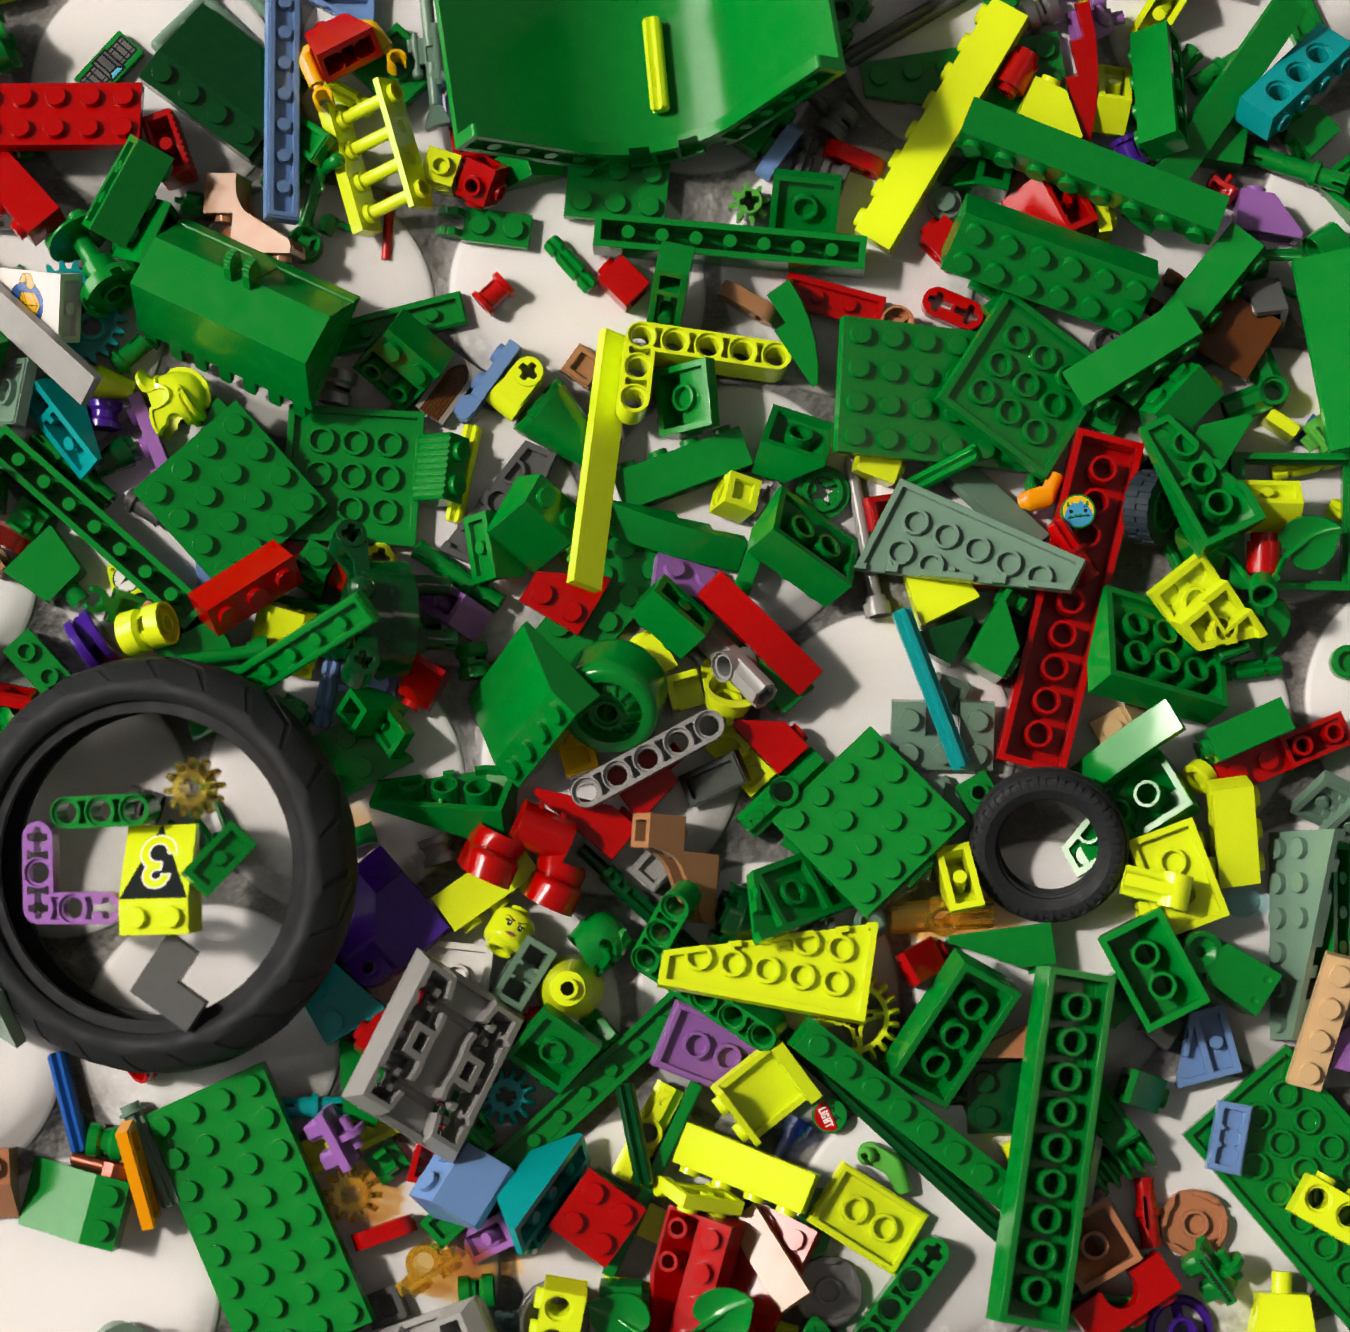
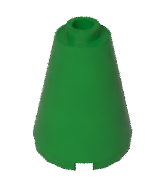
(556, 423)

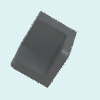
(1266, 298)

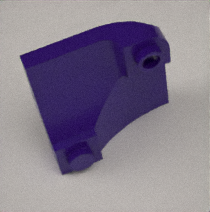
(387, 921)

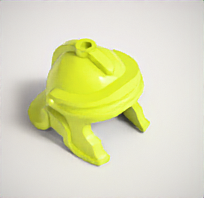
(175, 397)

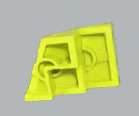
(1204, 606)

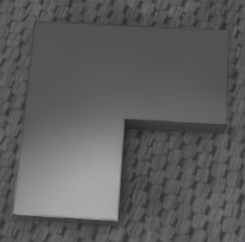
(162, 985)

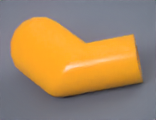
(1041, 496)

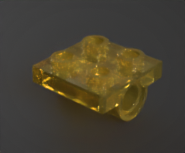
(420, 1277)

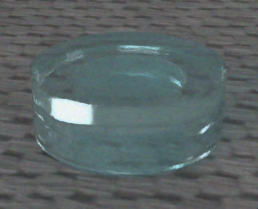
(1242, 901)

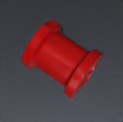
(493, 294)

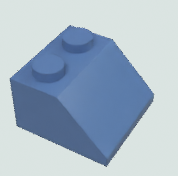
(462, 1189)

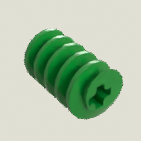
(1122, 1163)

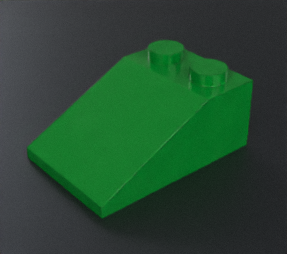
(76, 1204)

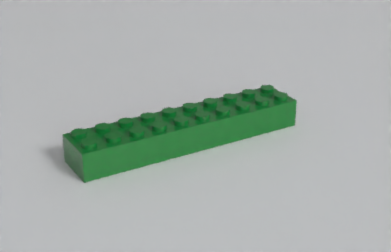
(1051, 1148)

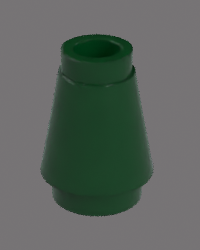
(117, 456)

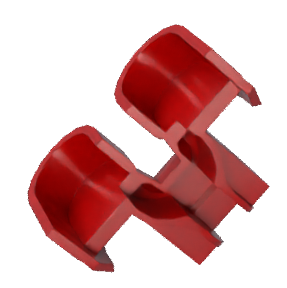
(538, 831)

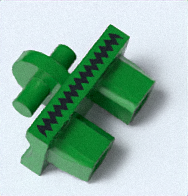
(1219, 1267)

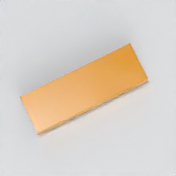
(138, 1174)

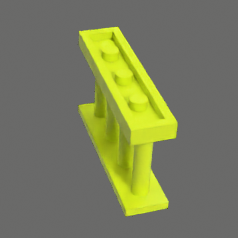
(353, 178)

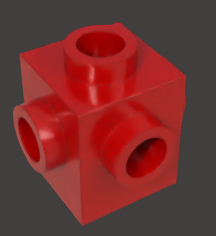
(481, 181)

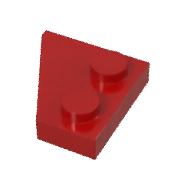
(562, 602)

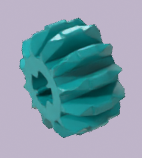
(501, 1106)

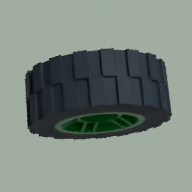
(1147, 511)

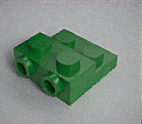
(686, 399)
(553, 1048)

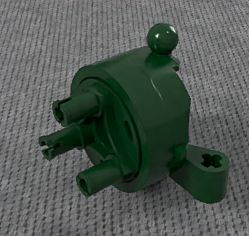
(394, 590)

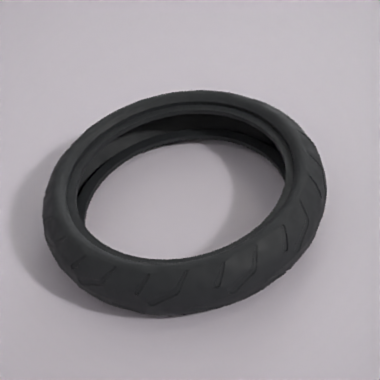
(321, 847)

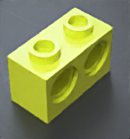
(1327, 1213)
(559, 1317)

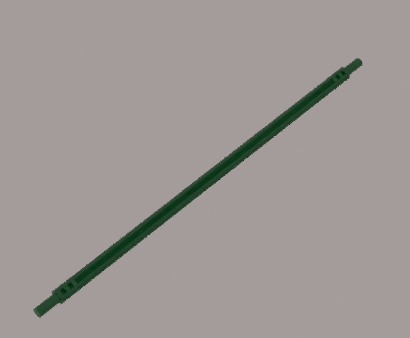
(920, 1160)

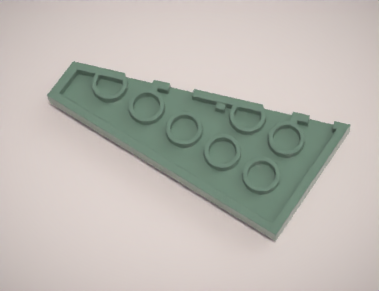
(948, 542)
(1297, 918)

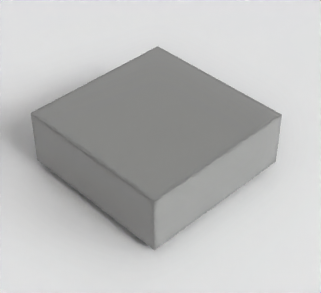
(649, 871)

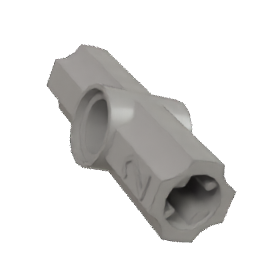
(737, 666)

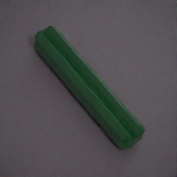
(634, 1134)

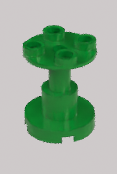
(106, 280)

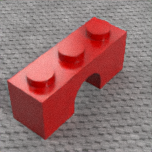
(1152, 1286)

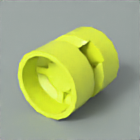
(147, 628)

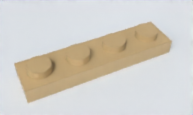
(1321, 1023)

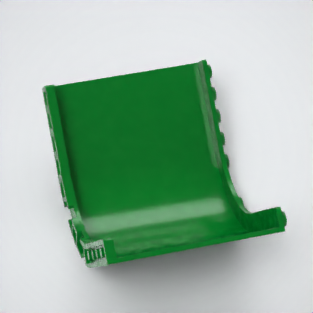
(573, 83)

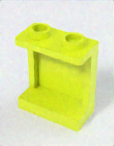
(762, 1091)

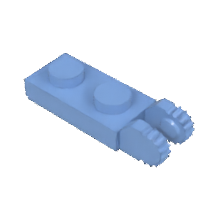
(503, 359)

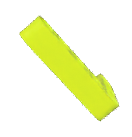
(690, 342)

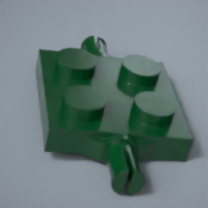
(990, 1097)

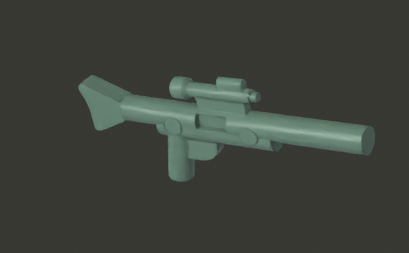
(428, 52)

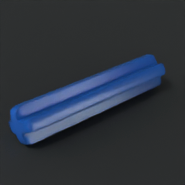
(68, 1100)

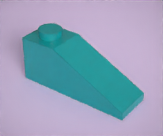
(65, 425)

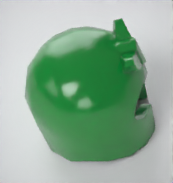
(601, 940)

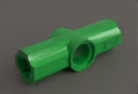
(762, 809)

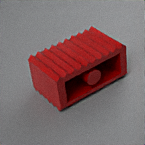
(166, 134)

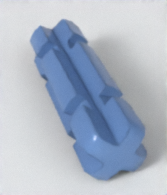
(326, 694)

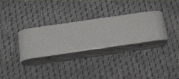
(658, 745)

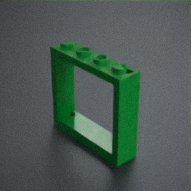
(1236, 467)

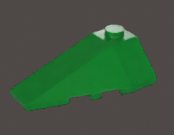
(1204, 496)
(1148, 800)
(451, 801)

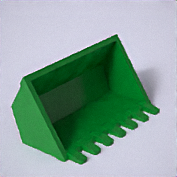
(241, 313)

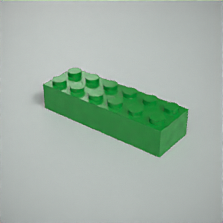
(1049, 264)

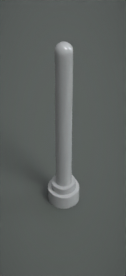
(876, 602)

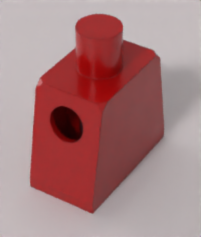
(650, 792)

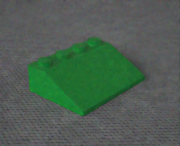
(1145, 660)
(529, 704)

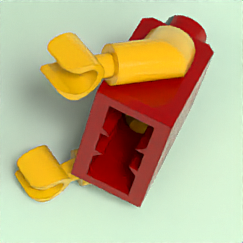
(341, 47)

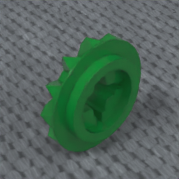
(827, 477)

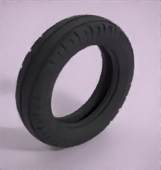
(1062, 786)

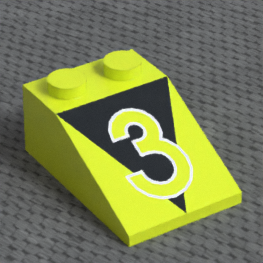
(152, 890)

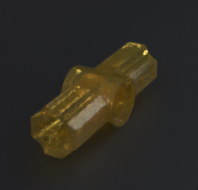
(919, 917)

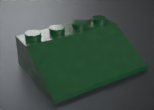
(214, 80)

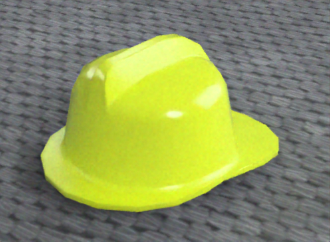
(722, 696)

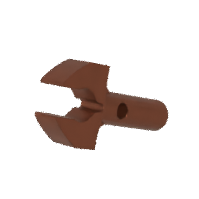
(108, 1168)

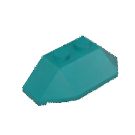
(540, 1190)

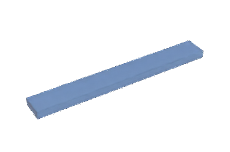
(282, 112)

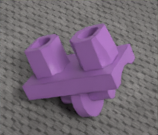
(340, 1136)

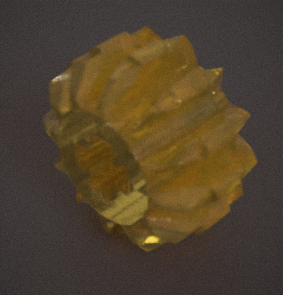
(195, 773)
(356, 1205)

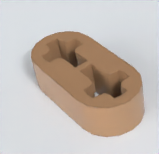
(748, 303)

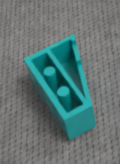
(341, 1005)

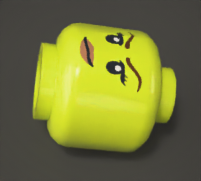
(508, 930)

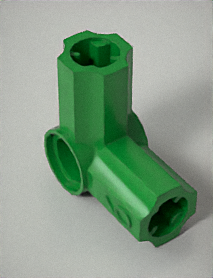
(1252, 398)

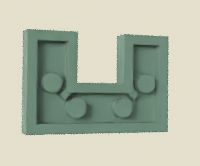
(925, 750)

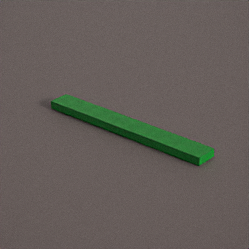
(1222, 98)

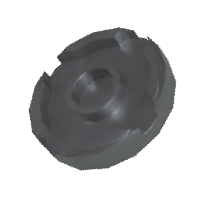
(835, 1290)

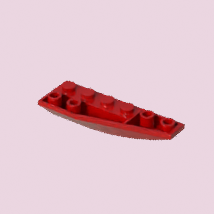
(690, 1259)

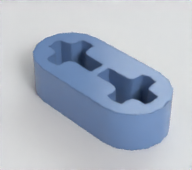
(779, 152)

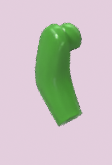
(888, 1162)

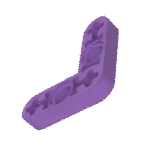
(56, 899)

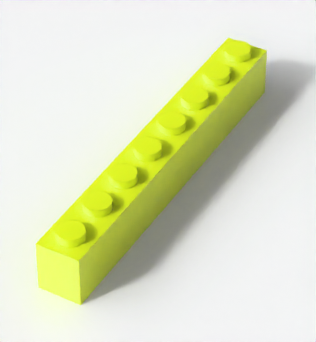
(935, 134)

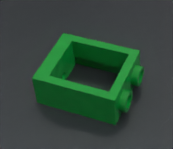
(1243, 732)

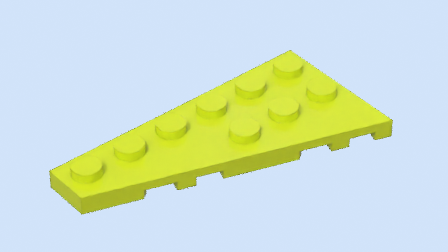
(798, 972)

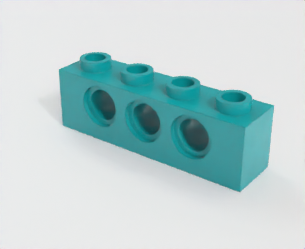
(1293, 82)

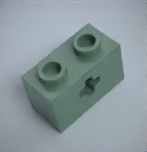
(523, 972)

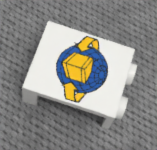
(50, 297)

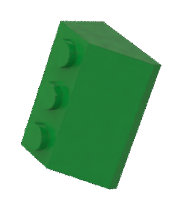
(804, 547)
(1153, 969)

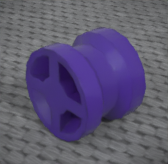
(105, 414)

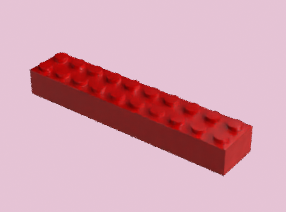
(1060, 626)

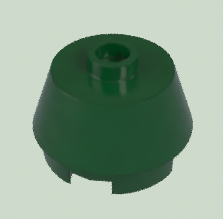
(732, 915)

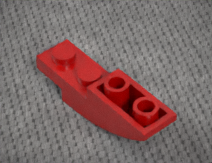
(1288, 750)

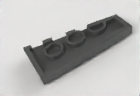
(526, 461)

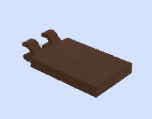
(1236, 339)

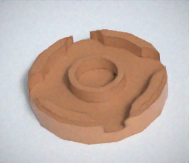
(1190, 1216)

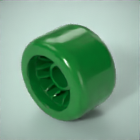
(630, 691)

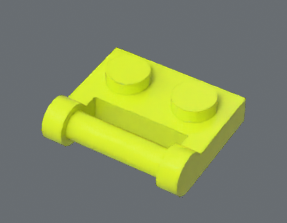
(698, 1197)

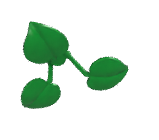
(1308, 541)
(716, 1309)

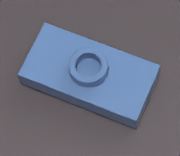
(1228, 1137)

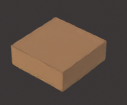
(580, 366)

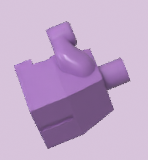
(1103, 20)

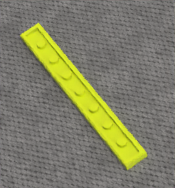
(597, 468)

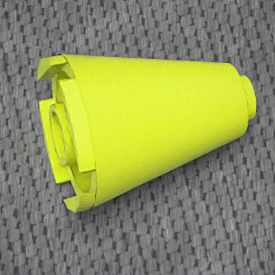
(588, 987)

